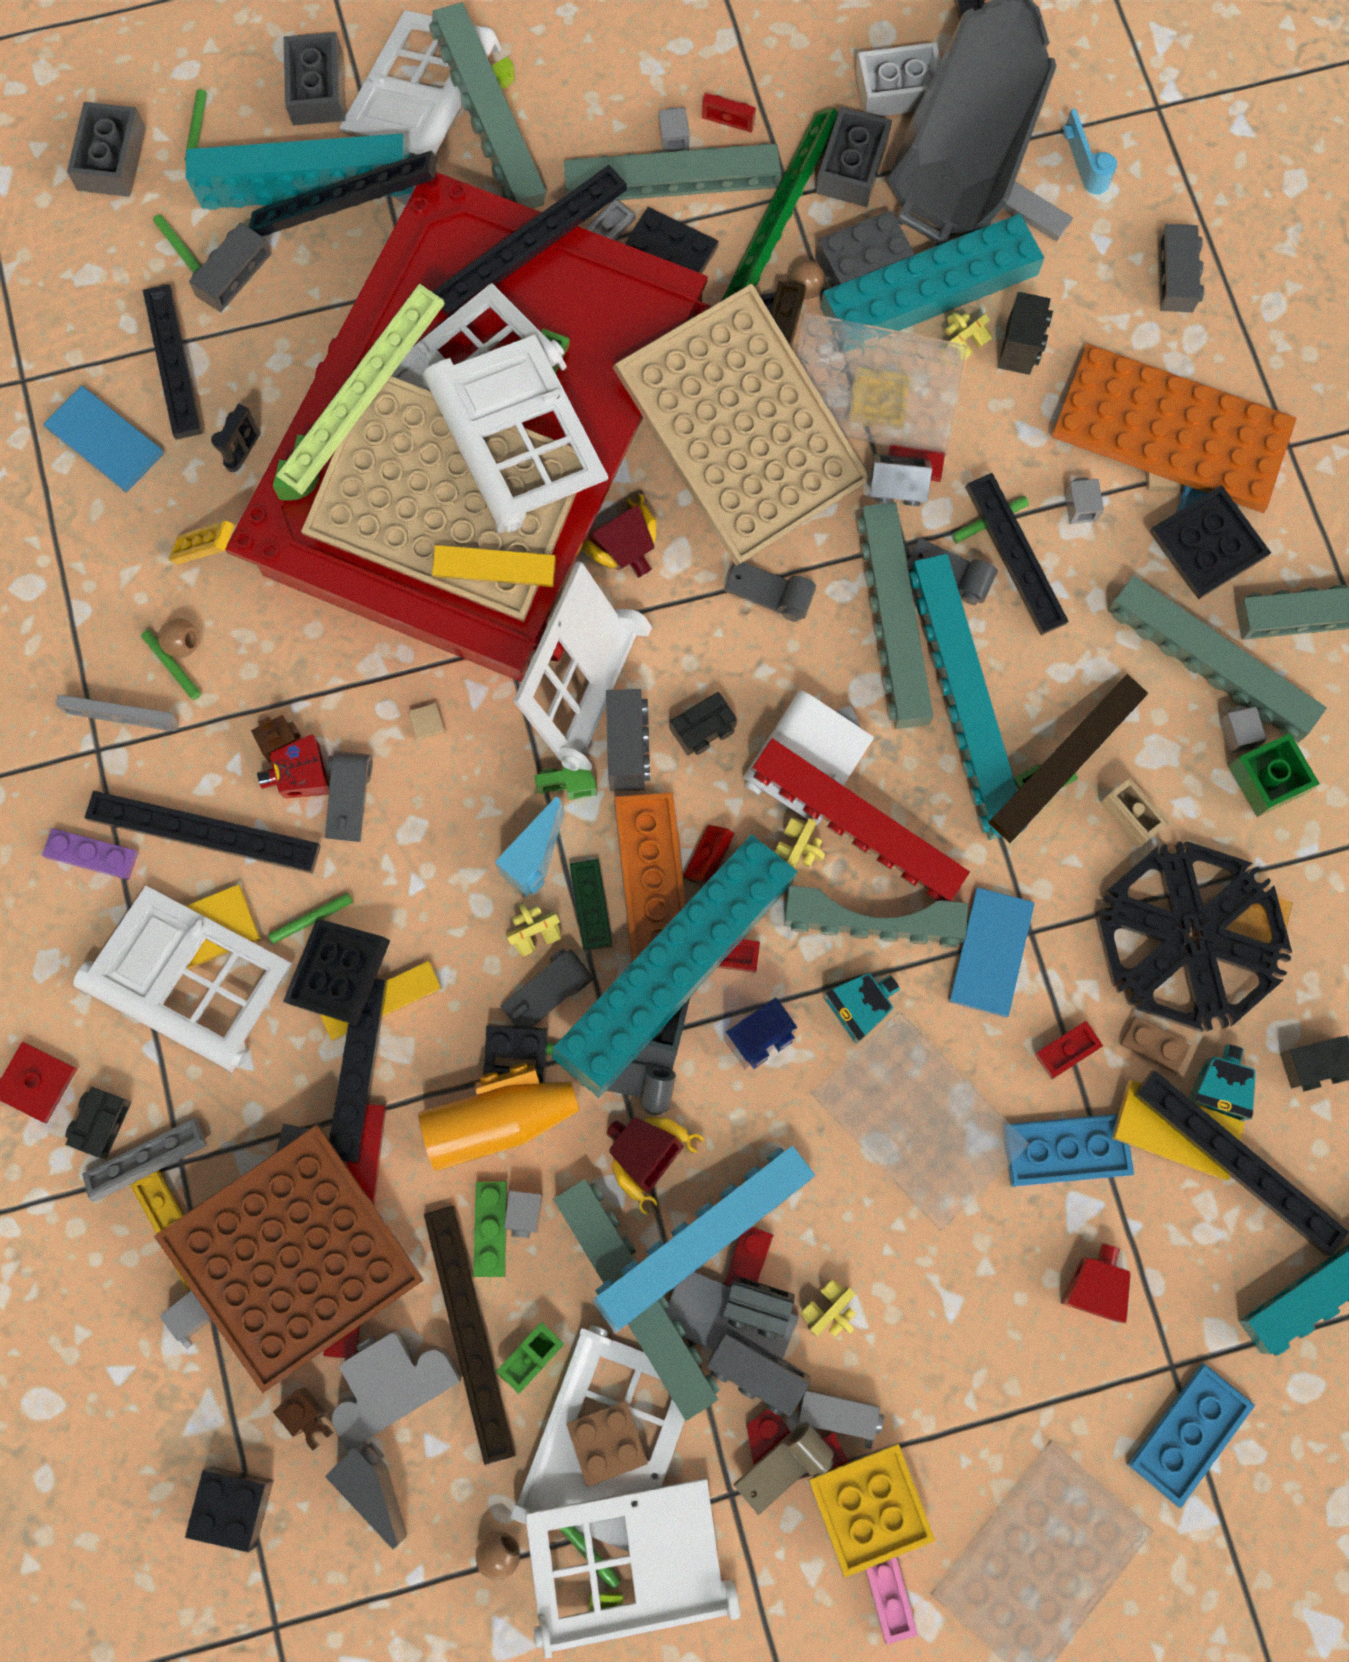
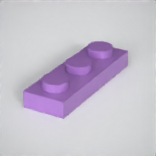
(90, 854)

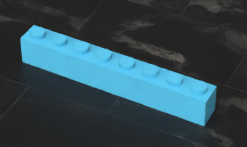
(702, 1239)

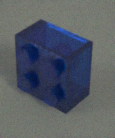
(760, 1034)

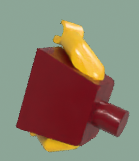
(624, 539)
(645, 1152)

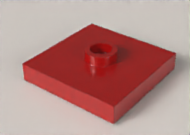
(35, 1082)

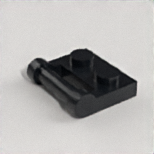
(240, 431)
(515, 1043)

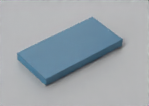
(103, 438)
(991, 952)
(1070, 1151)
(1190, 1435)

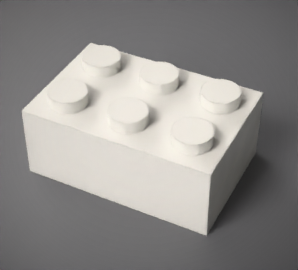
(895, 78)

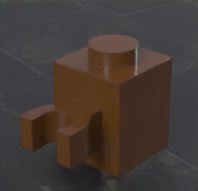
(274, 734)
(300, 1415)

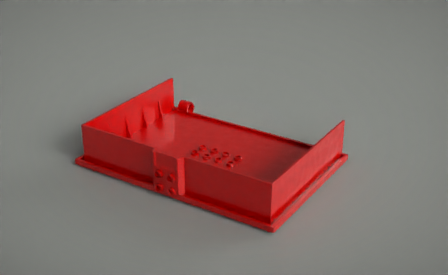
(579, 287)

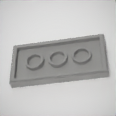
(700, 1307)

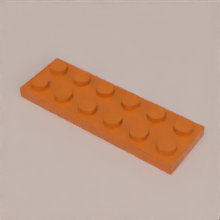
(649, 865)

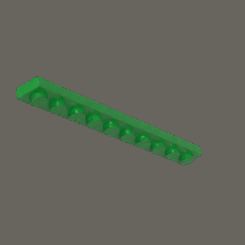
(783, 201)

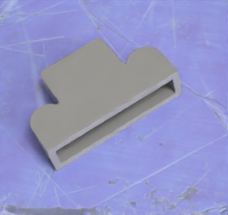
(388, 1385)

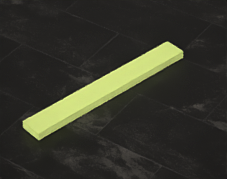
(360, 389)

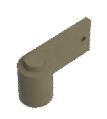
(783, 1465)

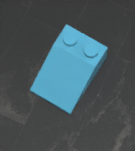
(529, 856)

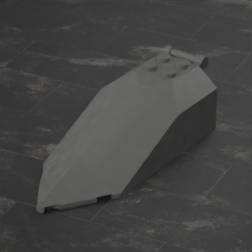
(974, 121)

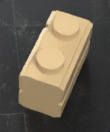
(1134, 812)

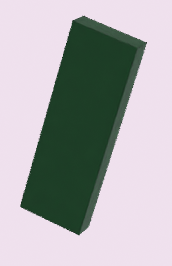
(590, 905)

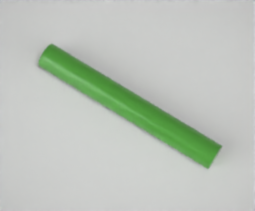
(196, 120)
(176, 242)
(978, 525)
(171, 665)
(310, 918)
(578, 1541)

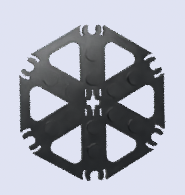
(1213, 945)

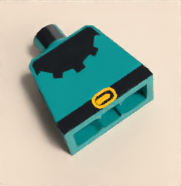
(861, 1004)
(1226, 1085)

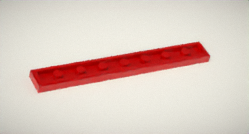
(367, 1176)

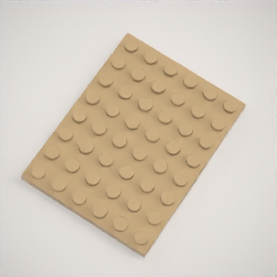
(742, 423)
(406, 487)

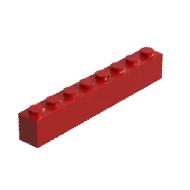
(860, 821)

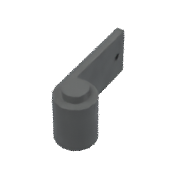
(972, 577)
(773, 592)
(347, 794)
(548, 989)
(650, 1083)

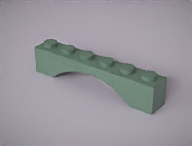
(939, 922)

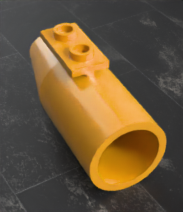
(501, 1116)

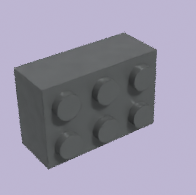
(314, 78)
(106, 149)
(853, 156)
(862, 248)
(627, 740)

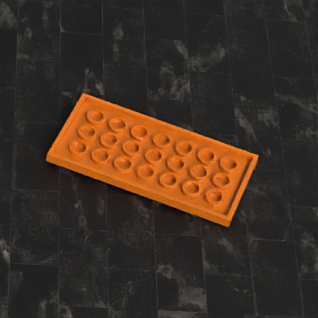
(1174, 427)

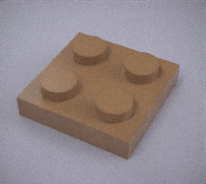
(607, 1443)

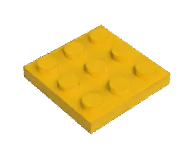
(871, 1510)

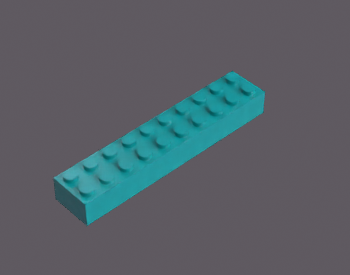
(673, 966)

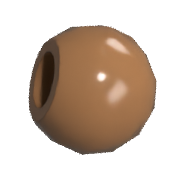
(811, 275)
(178, 638)
(497, 1556)

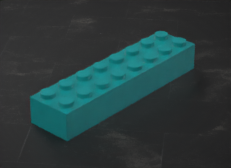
(284, 170)
(939, 278)

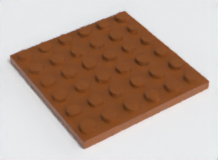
(289, 1258)

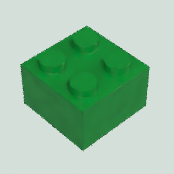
(1273, 774)

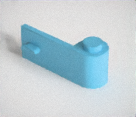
(1094, 169)

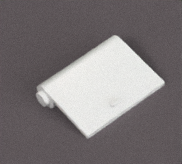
(819, 738)

